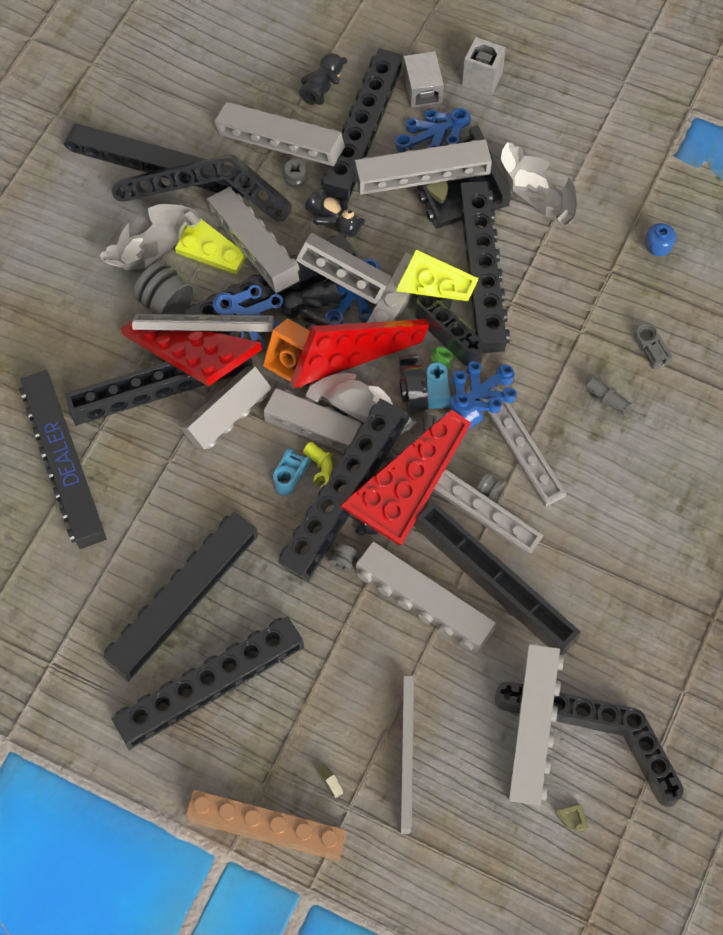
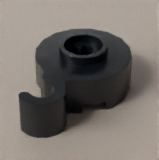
(412, 384)

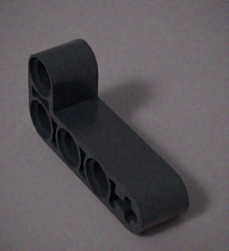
(449, 328)

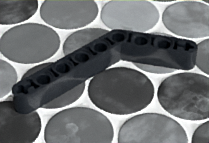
(198, 177)
(618, 726)

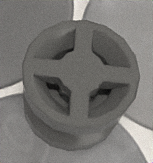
(295, 179)
(491, 485)
(343, 557)

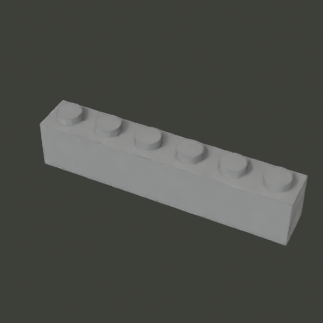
(280, 133)
(423, 166)
(254, 239)
(425, 598)
(534, 725)

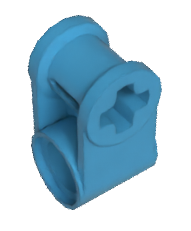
(437, 388)
(292, 468)

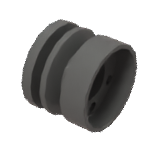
(163, 290)

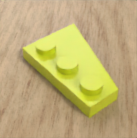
(210, 247)
(435, 278)

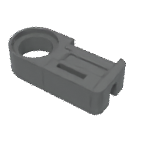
(654, 348)

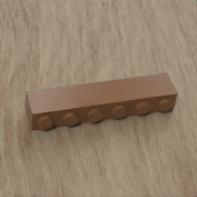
(266, 825)

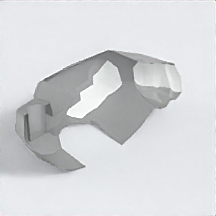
(528, 172)
(166, 229)
(351, 396)

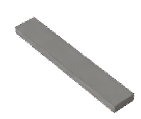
(203, 322)
(526, 453)
(487, 512)
(407, 755)

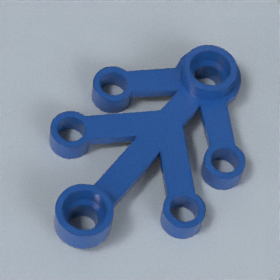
(456, 120)
(253, 310)
(337, 314)
(465, 403)

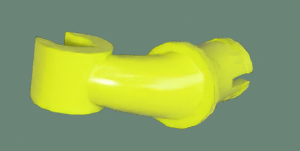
(322, 459)

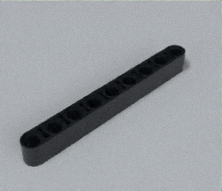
(138, 155)

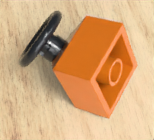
(288, 342)

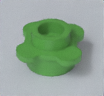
(441, 355)

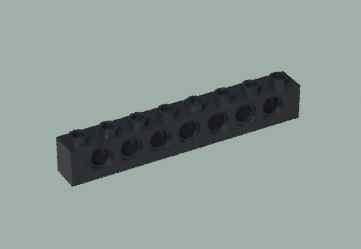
(363, 122)
(472, 195)
(306, 278)
(133, 391)
(331, 523)
(224, 682)

